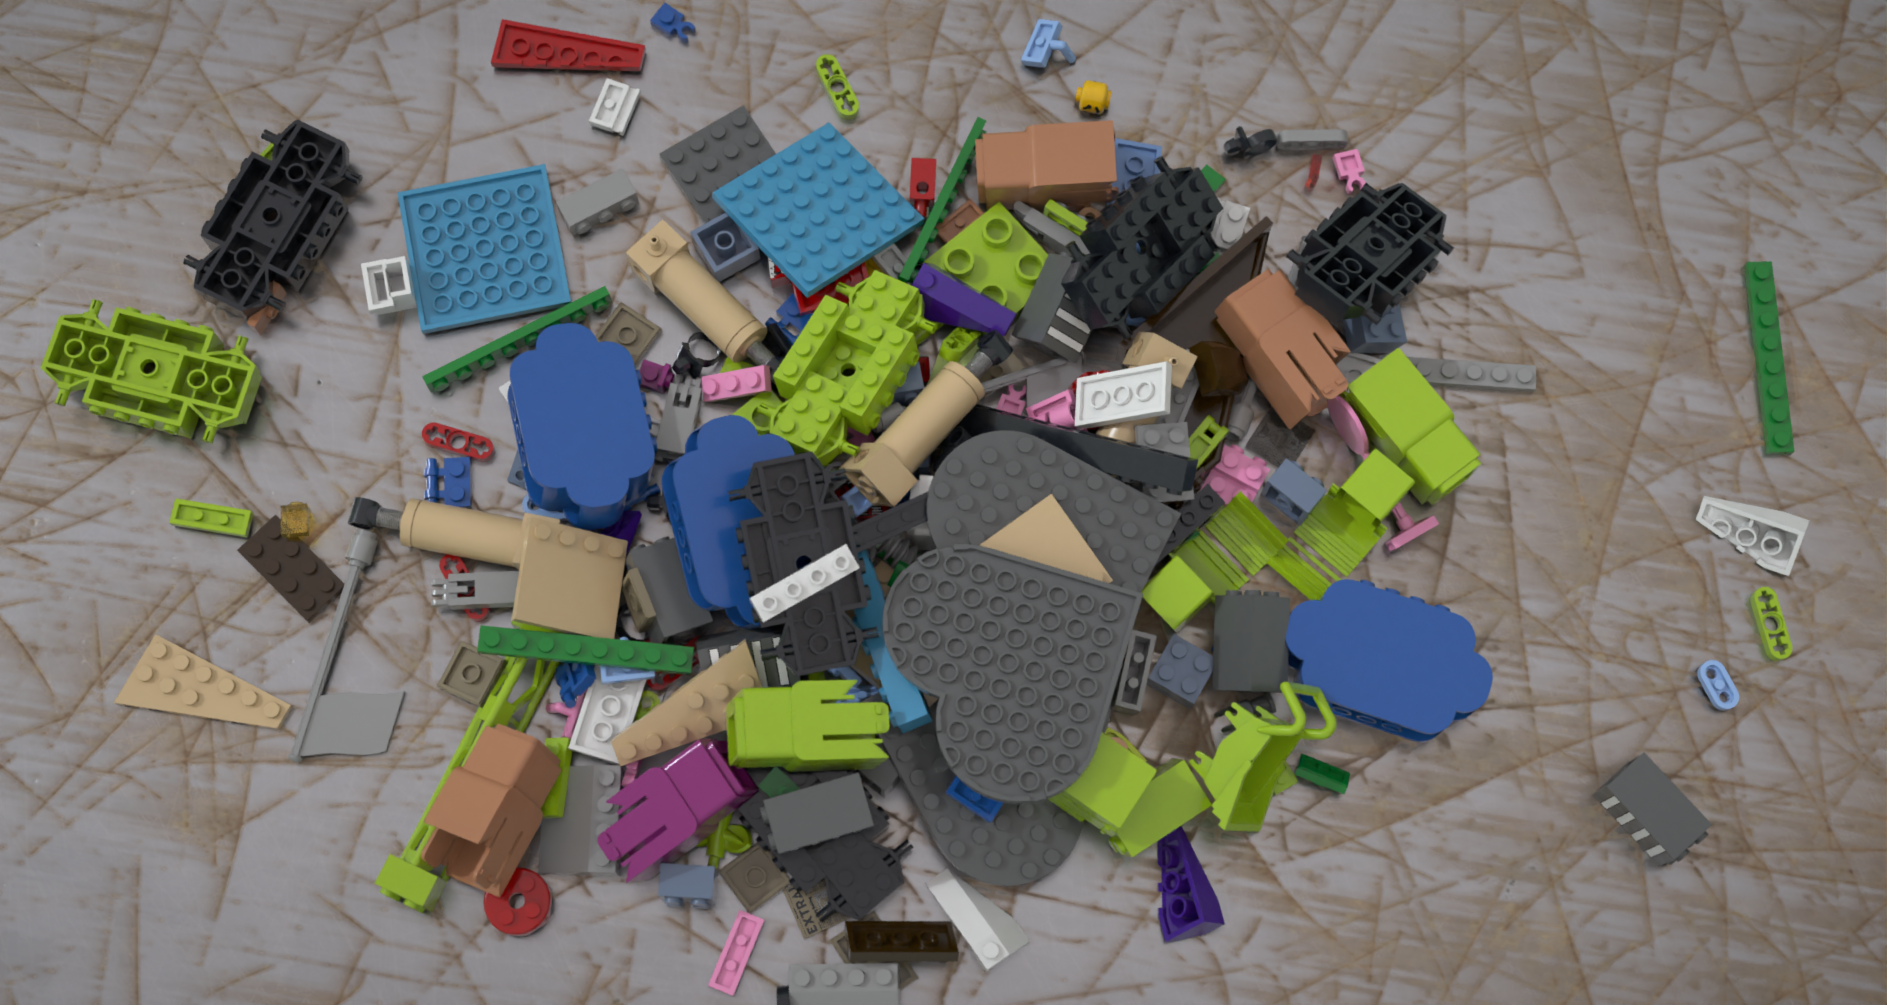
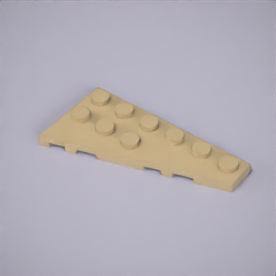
(187, 685)
(690, 711)

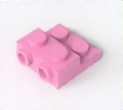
(1237, 474)

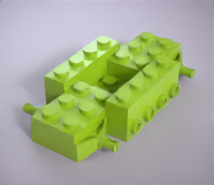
(868, 336)
(189, 378)

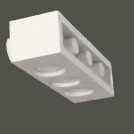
(804, 583)

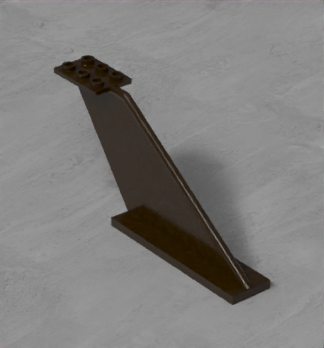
(1192, 319)

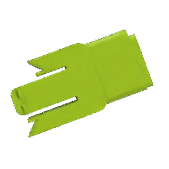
(1412, 427)
(805, 728)
(1107, 787)

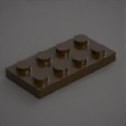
(292, 569)
(901, 941)

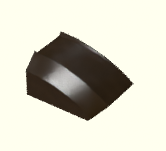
(1219, 369)

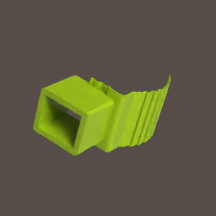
(1344, 525)
(1203, 570)

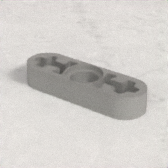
(1312, 139)

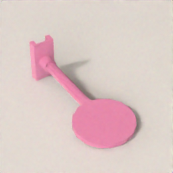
(1355, 437)

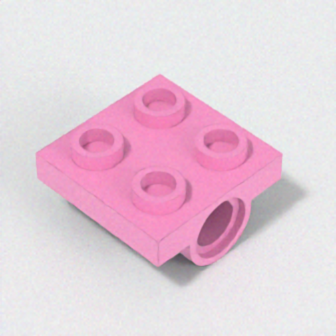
(1056, 409)

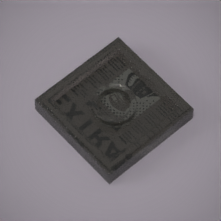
(1276, 441)

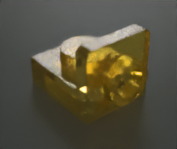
(295, 519)

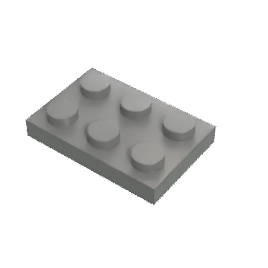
(1169, 438)

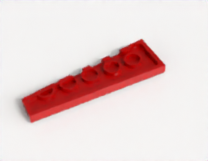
(550, 48)

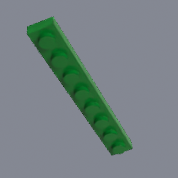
(946, 195)
(511, 342)
(1769, 358)
(585, 650)

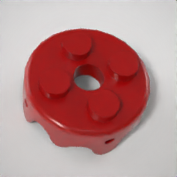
(531, 915)

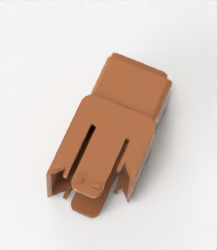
(1048, 162)
(1284, 346)
(491, 808)

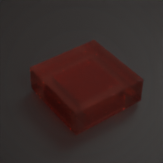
(1313, 170)

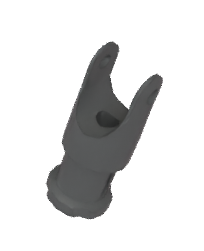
(1265, 701)

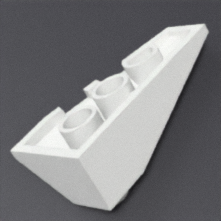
(1761, 532)
(981, 923)

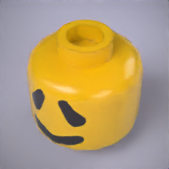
(1093, 97)

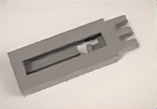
(1046, 230)
(677, 421)
(491, 590)

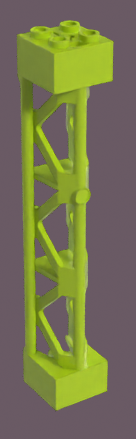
(409, 874)

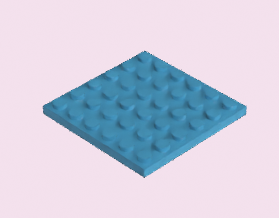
(818, 209)
(484, 248)

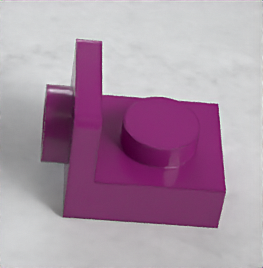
(655, 376)

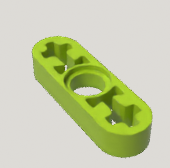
(837, 97)
(959, 343)
(1784, 639)

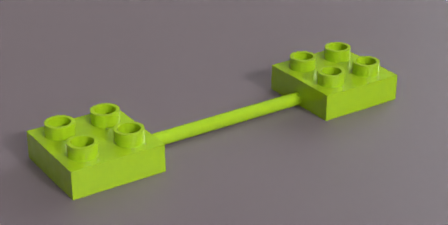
(988, 255)

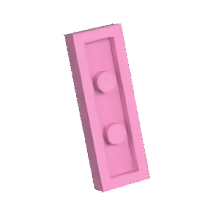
(736, 383)
(736, 953)

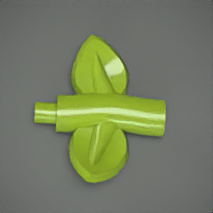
(732, 838)

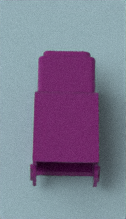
(676, 808)

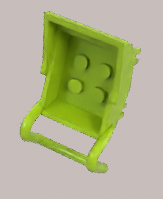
(1253, 758)

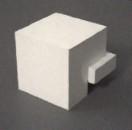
(388, 285)

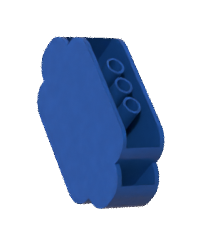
(580, 426)
(705, 520)
(1387, 659)

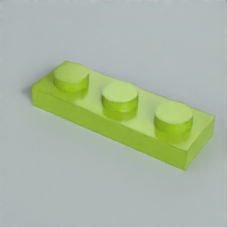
(211, 517)
(555, 801)

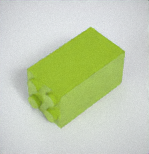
(1164, 806)

